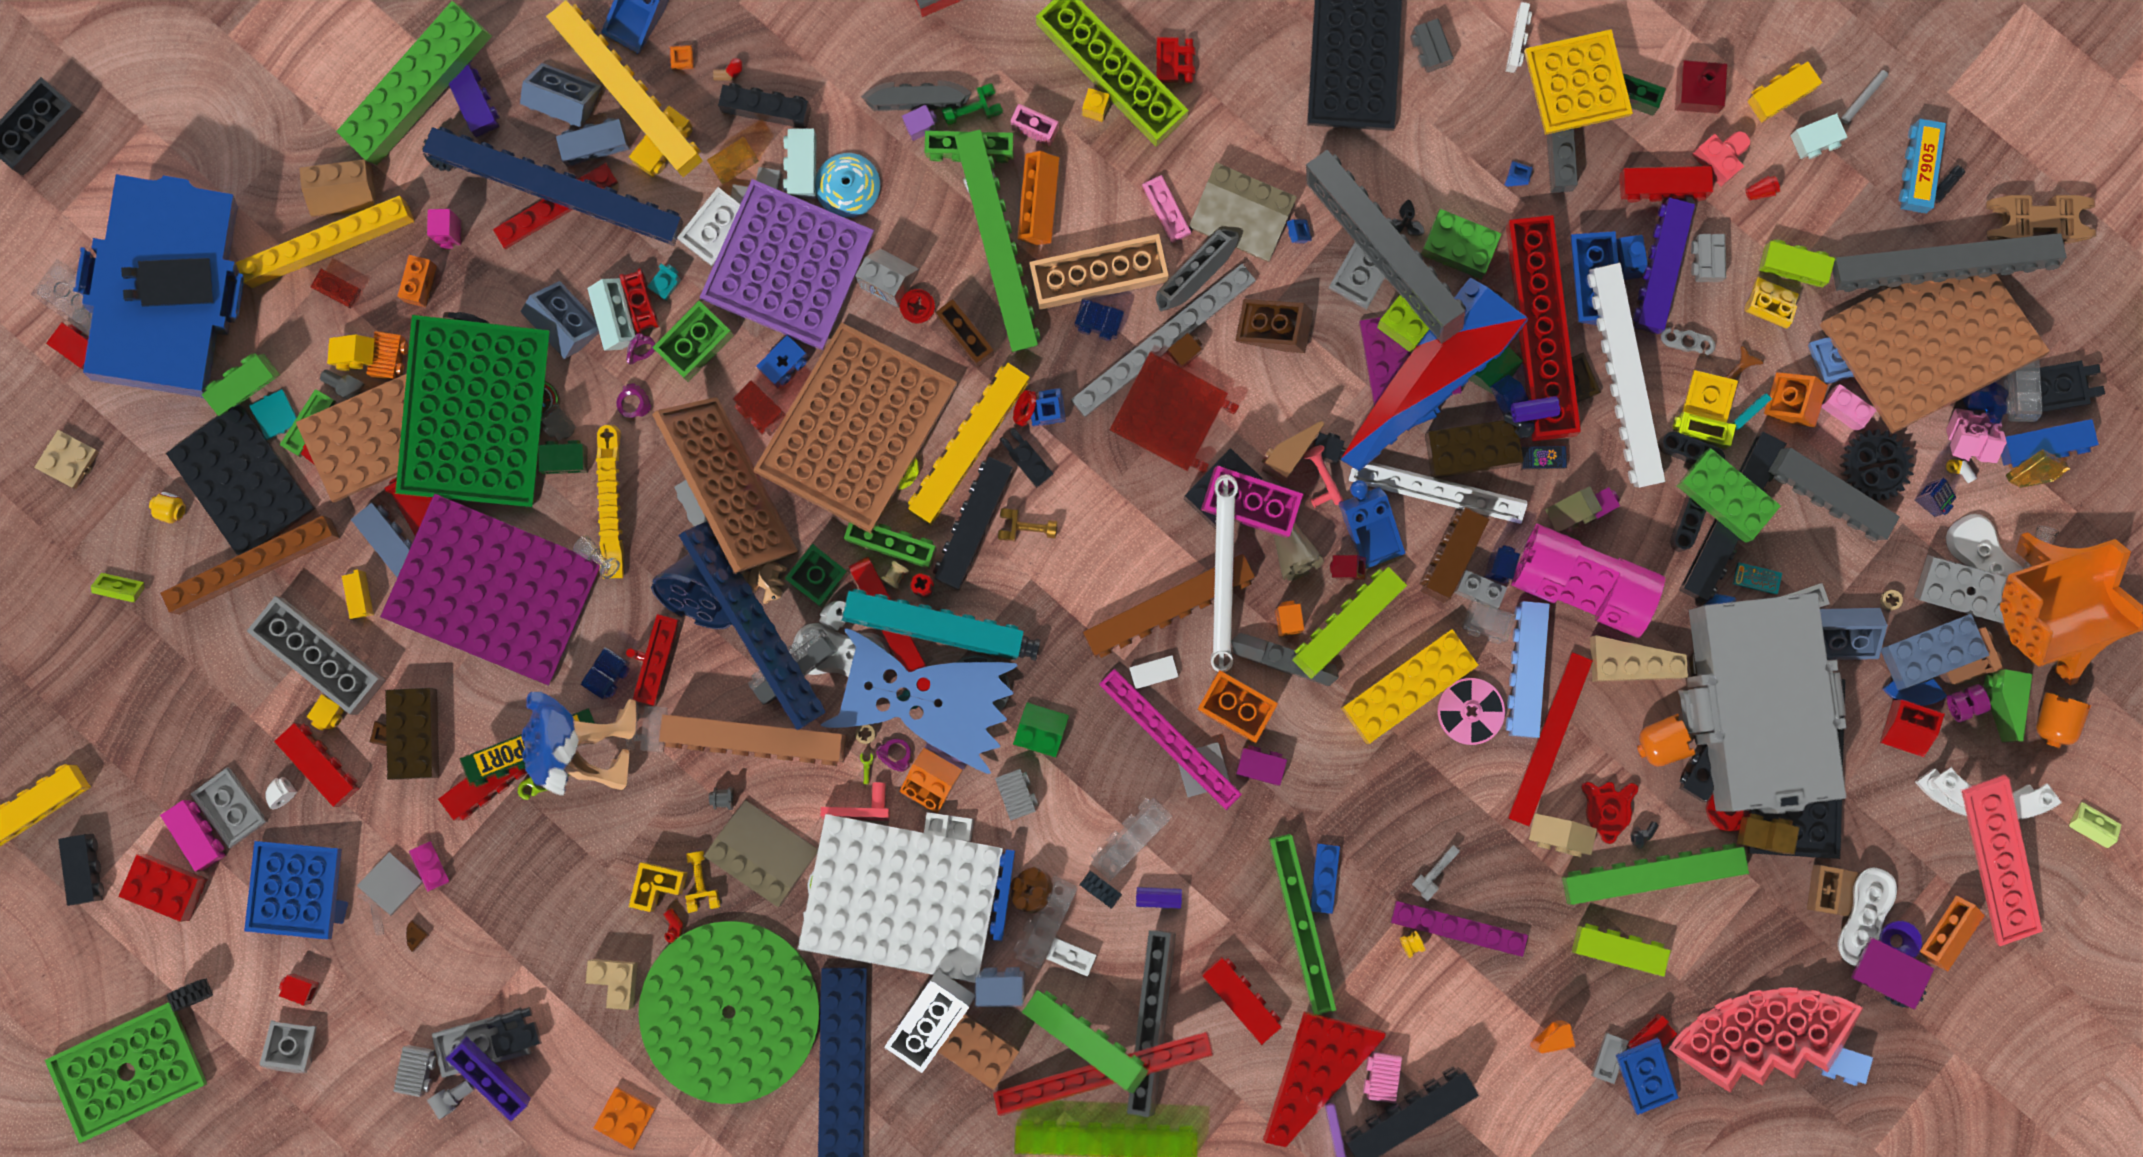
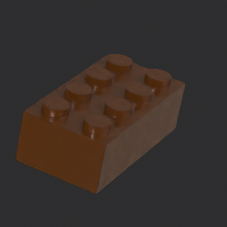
(1454, 554)

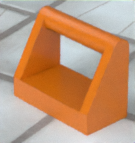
(1554, 1038)

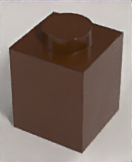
(1185, 350)

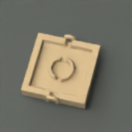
(66, 459)

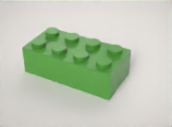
(1728, 495)

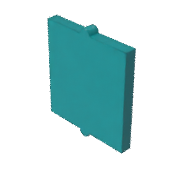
(274, 414)

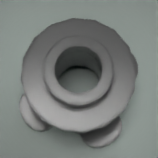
(721, 798)

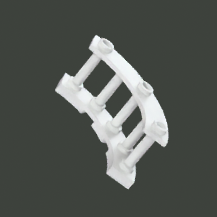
(1947, 788)

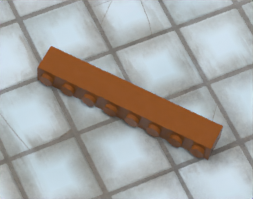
(250, 565)
(1162, 609)

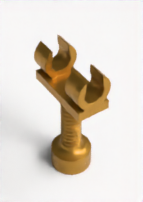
(1049, 529)

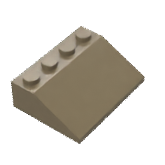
(1243, 206)
(761, 853)

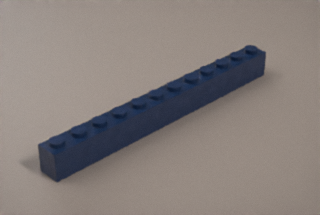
(553, 186)

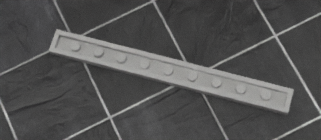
(1161, 340)

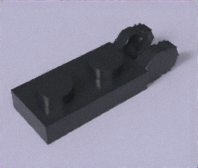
(1027, 460)

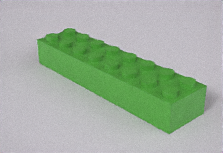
(414, 83)

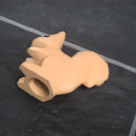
(767, 578)

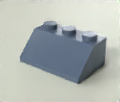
(559, 94)
(565, 317)
(1853, 633)

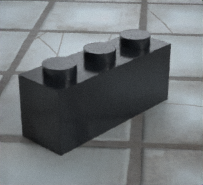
(81, 869)

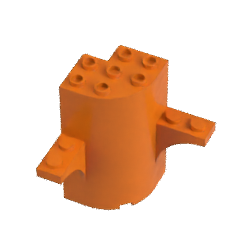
(2068, 603)

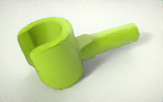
(866, 766)

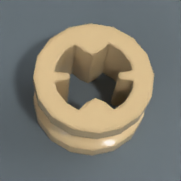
(1895, 594)
(869, 739)

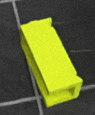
(1682, 422)

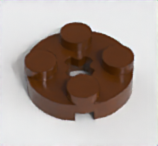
(1021, 890)

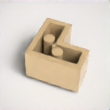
(1563, 834)
(619, 977)

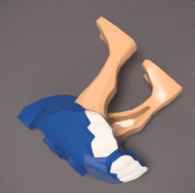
(553, 740)

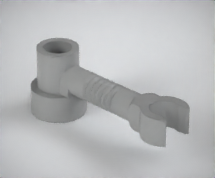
(1425, 884)

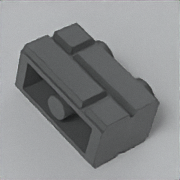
(1431, 45)

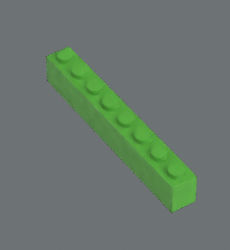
(1655, 875)

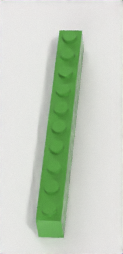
(996, 241)

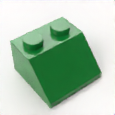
(1041, 730)

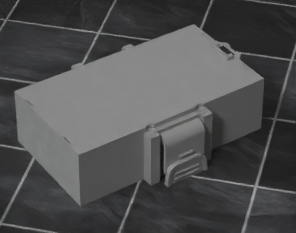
(1766, 704)

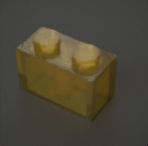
(732, 160)

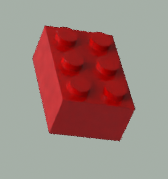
(162, 887)

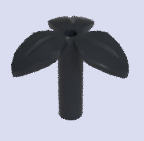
(1407, 213)

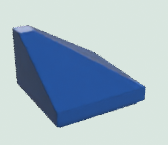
(1518, 174)

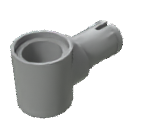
(446, 1101)

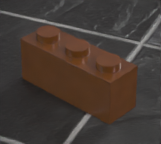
(965, 333)

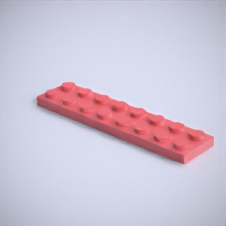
(2002, 860)

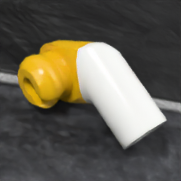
(1961, 467)

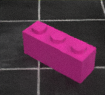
(193, 835)

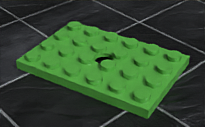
(90, 1077)

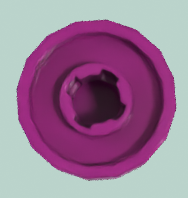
(1971, 702)

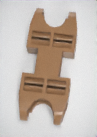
(2023, 219)

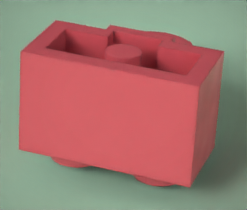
(1723, 155)

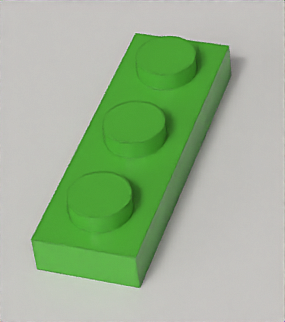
(293, 439)

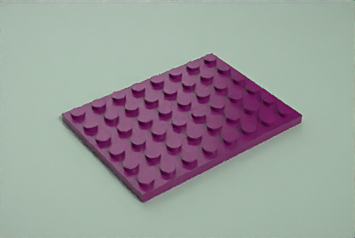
(491, 589)

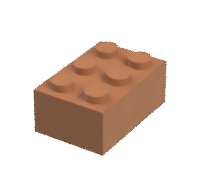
(979, 1050)

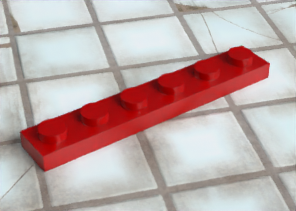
(545, 211)

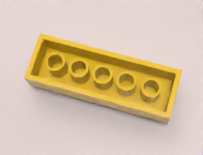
(1409, 686)

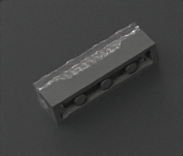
(808, 654)

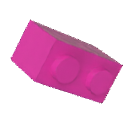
(444, 227)

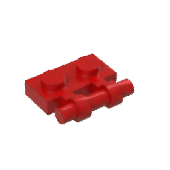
(1167, 59)

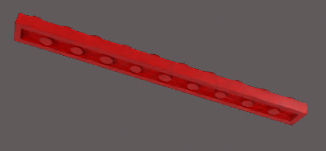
(1090, 1078)

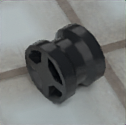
(1029, 648)

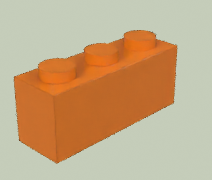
(1952, 933)

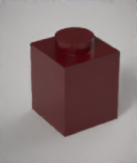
(1348, 567)

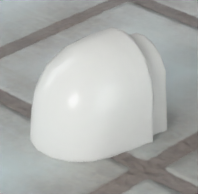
(832, 615)
(279, 793)

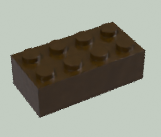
(1473, 449)
(412, 733)

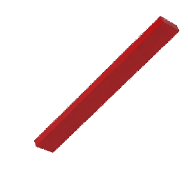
(1550, 739)

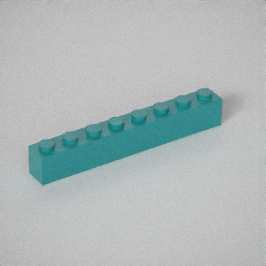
(932, 625)

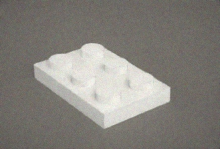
(710, 226)

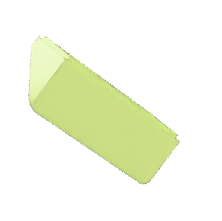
(2095, 825)

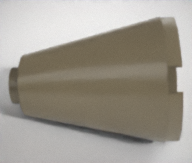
(1296, 554)

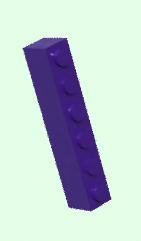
(1664, 265)

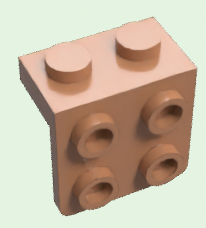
(1980, 667)

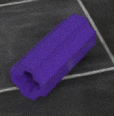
(1535, 409)
(1158, 897)

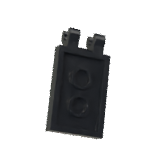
(170, 282)
(2067, 385)

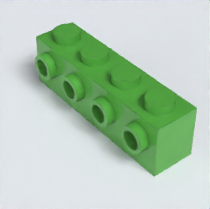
(943, 145)
(893, 544)

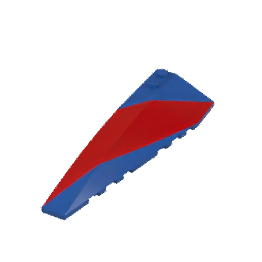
(1437, 370)

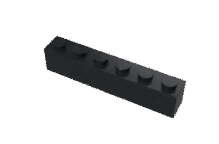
(973, 523)

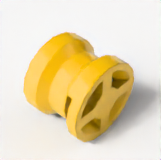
(1412, 944)

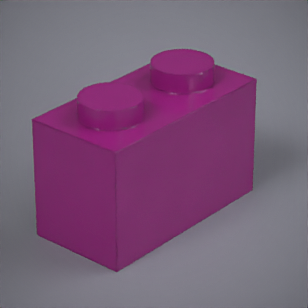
(1261, 766)

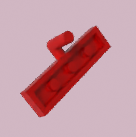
(654, 659)

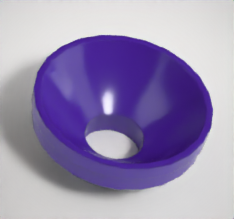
(1910, 937)

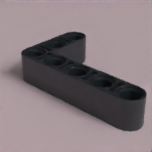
(1689, 506)

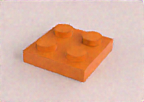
(624, 1118)

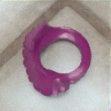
(639, 340)
(644, 406)
(900, 765)

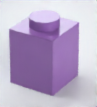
(919, 121)

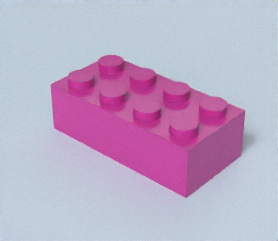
(1256, 502)

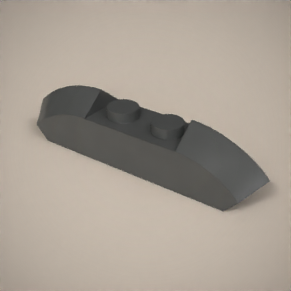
(908, 97)
(1197, 270)
(1278, 658)

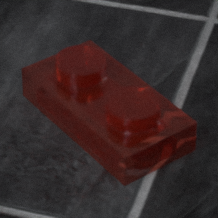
(335, 288)

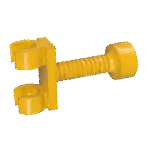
(695, 859)

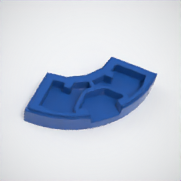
(1919, 694)

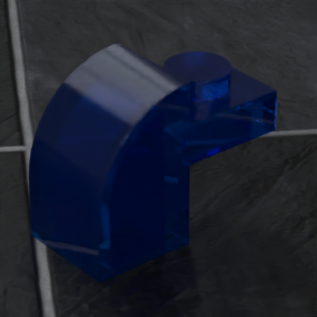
(1989, 398)

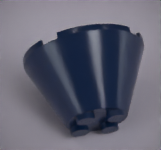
(687, 593)

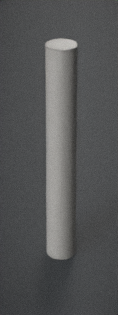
(1867, 93)

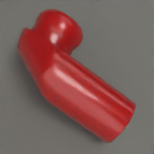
(675, 926)

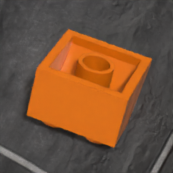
(1796, 399)

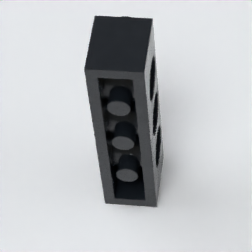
(1691, 783)

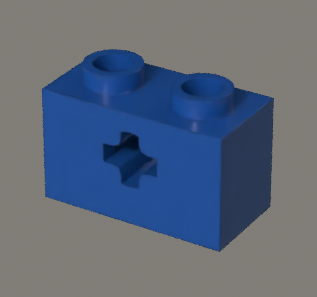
(788, 351)

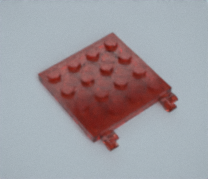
(1170, 412)

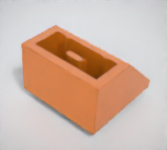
(930, 780)

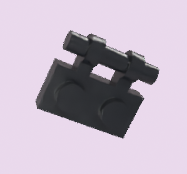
(517, 1038)

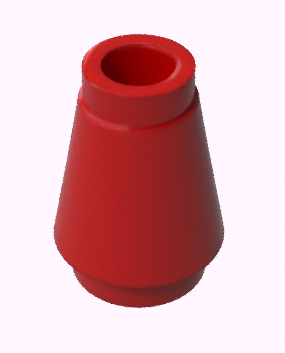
(1764, 188)

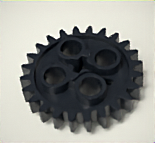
(1871, 446)

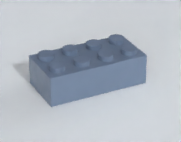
(1934, 652)
(1000, 987)

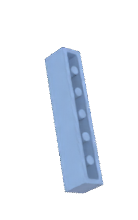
(1528, 669)

